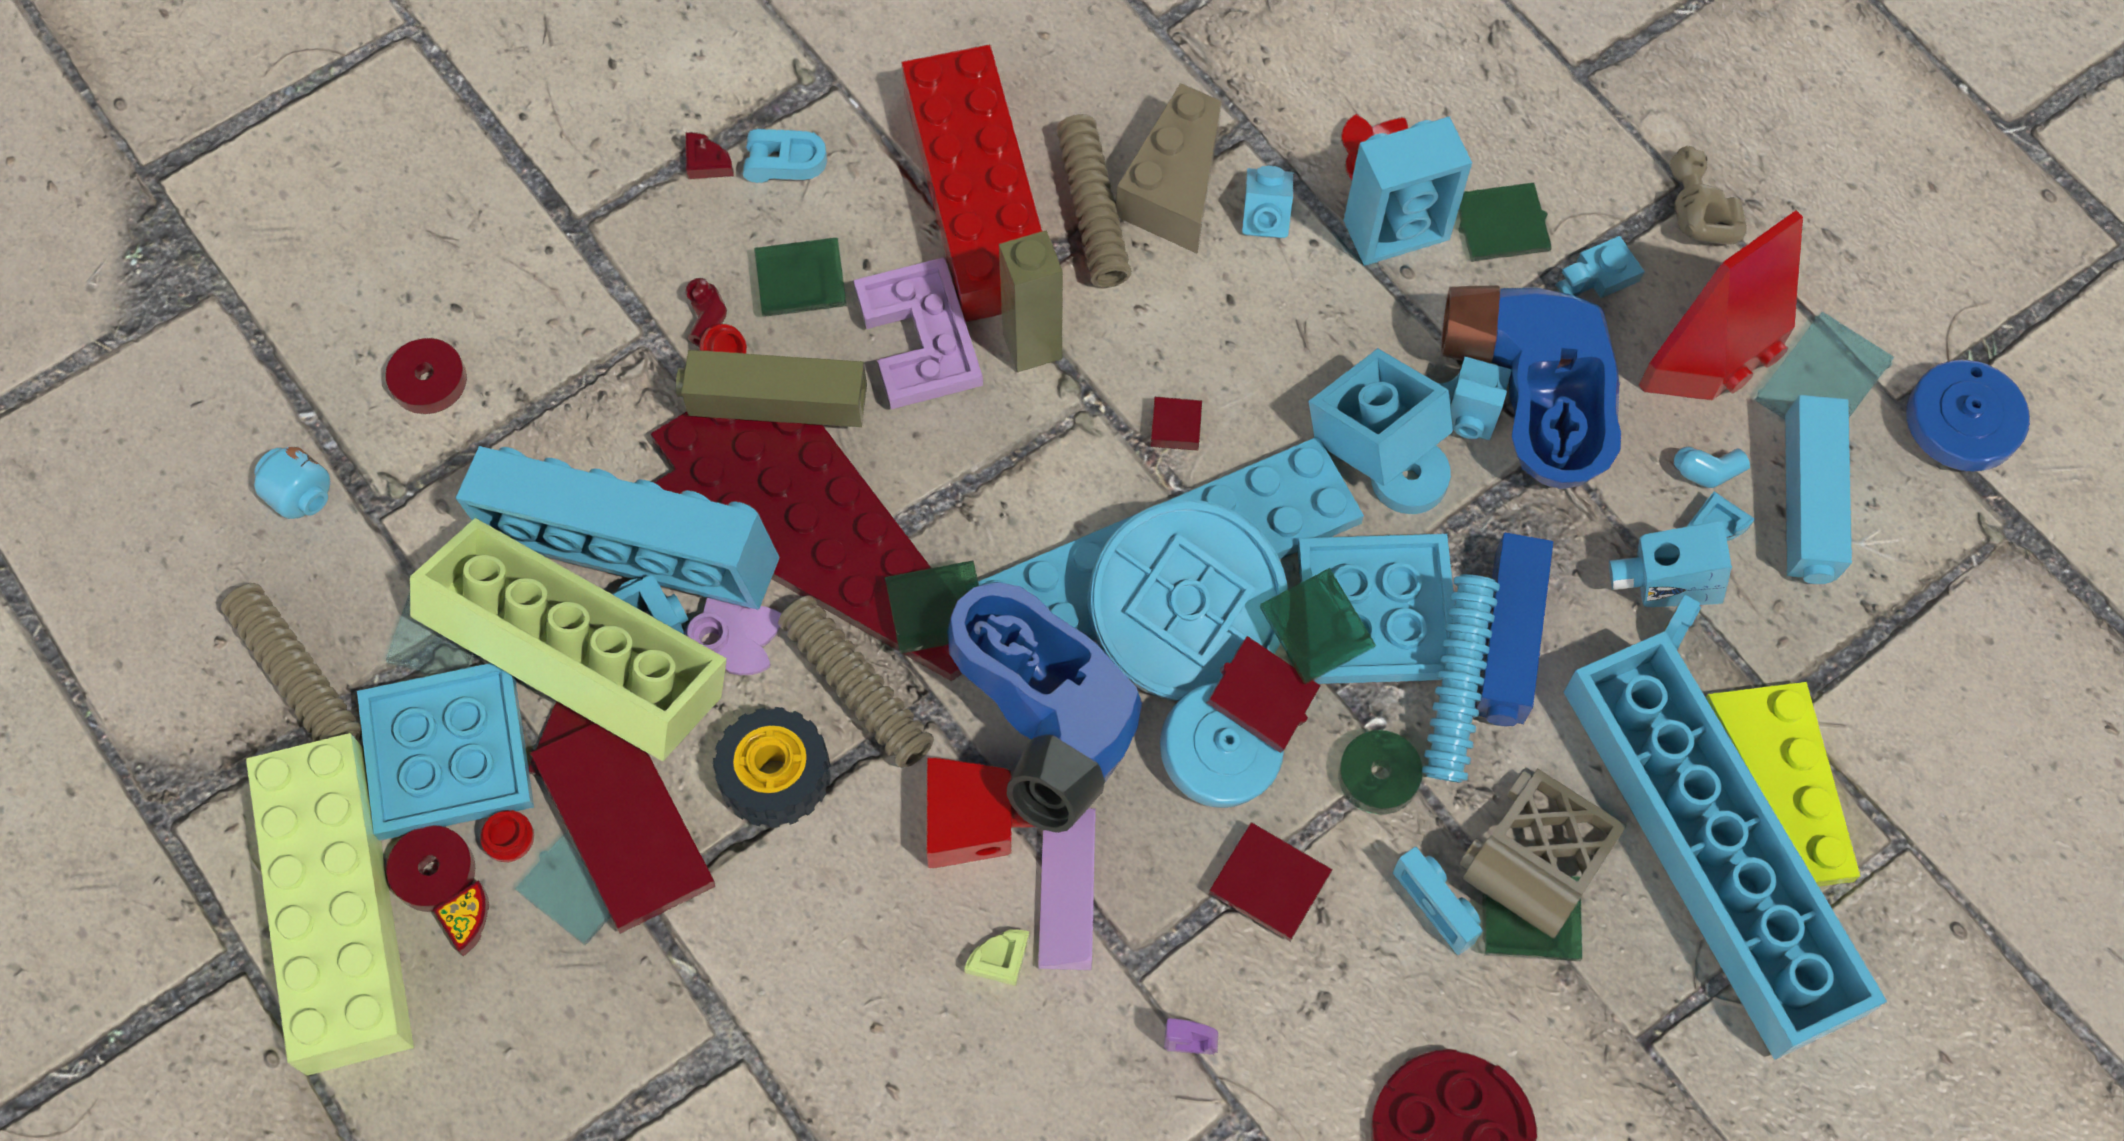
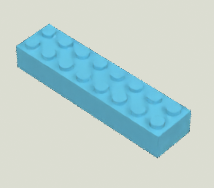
(1722, 846)

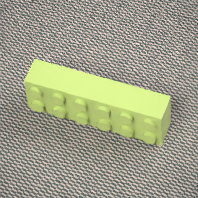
(567, 638)
(328, 906)

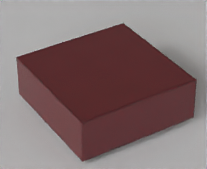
(1176, 423)

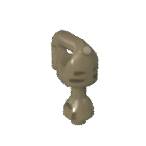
(1703, 206)

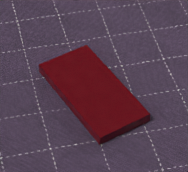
(622, 824)

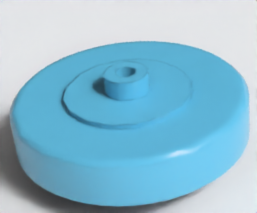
(1214, 756)

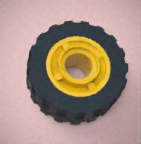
(779, 795)

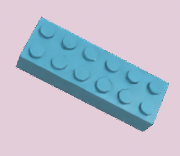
(622, 525)

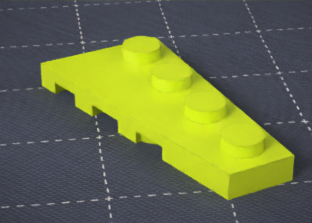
(1787, 757)

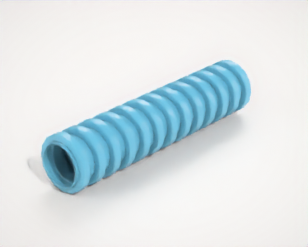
(1460, 678)

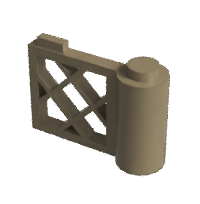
(1528, 877)

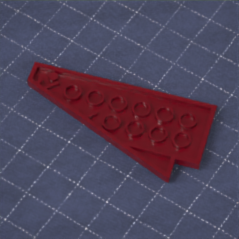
(815, 507)

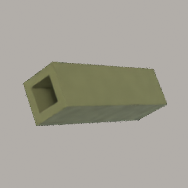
(1031, 300)
(773, 388)

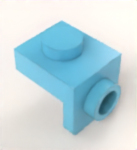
(1268, 202)
(648, 596)

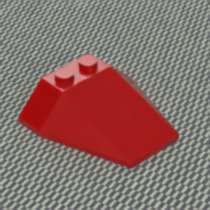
(1734, 321)

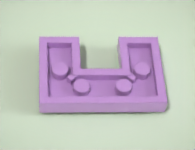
(947, 354)

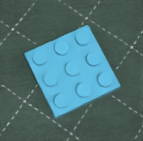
(1400, 594)
(444, 750)

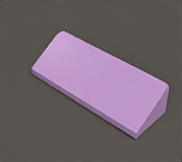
(1068, 896)

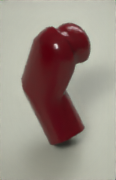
(707, 305)

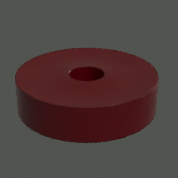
(431, 394)
(417, 850)

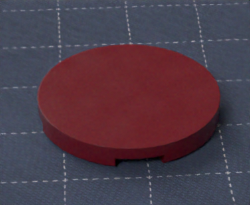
(1452, 1099)

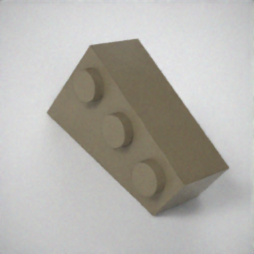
(1172, 170)

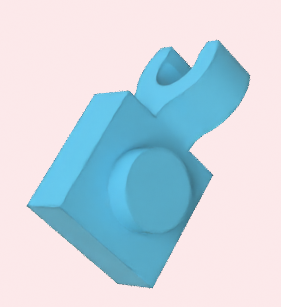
(1602, 267)

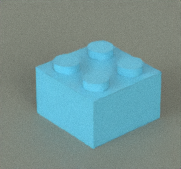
(1381, 416)

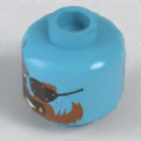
(292, 482)

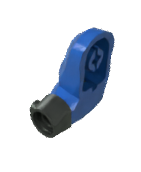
(1051, 690)

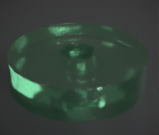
(1383, 750)

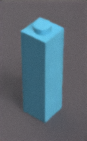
(1818, 489)

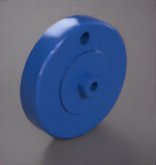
(1967, 415)

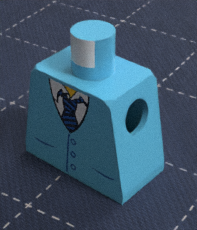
(1677, 564)

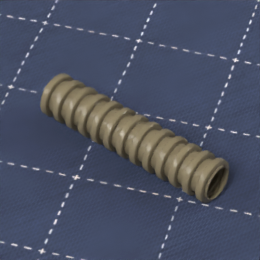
(1093, 201)
(288, 664)
(855, 681)

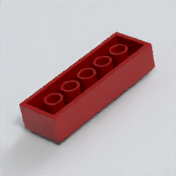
(970, 168)

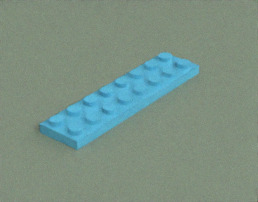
(1282, 495)

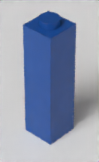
(1515, 644)

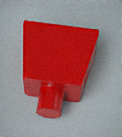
(968, 813)

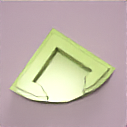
(999, 957)

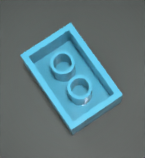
(1406, 190)

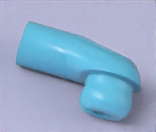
(1708, 469)

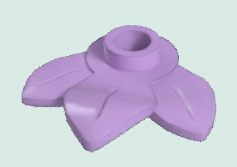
(740, 633)

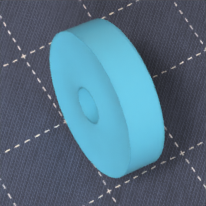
(1419, 494)

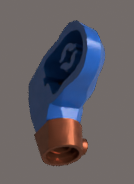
(1560, 376)

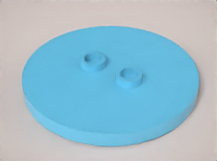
(1182, 594)

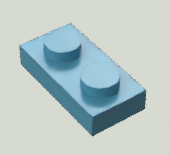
(1426, 885)

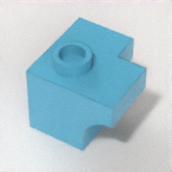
(1477, 398)

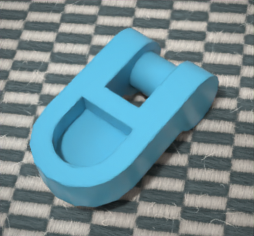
(800, 157)

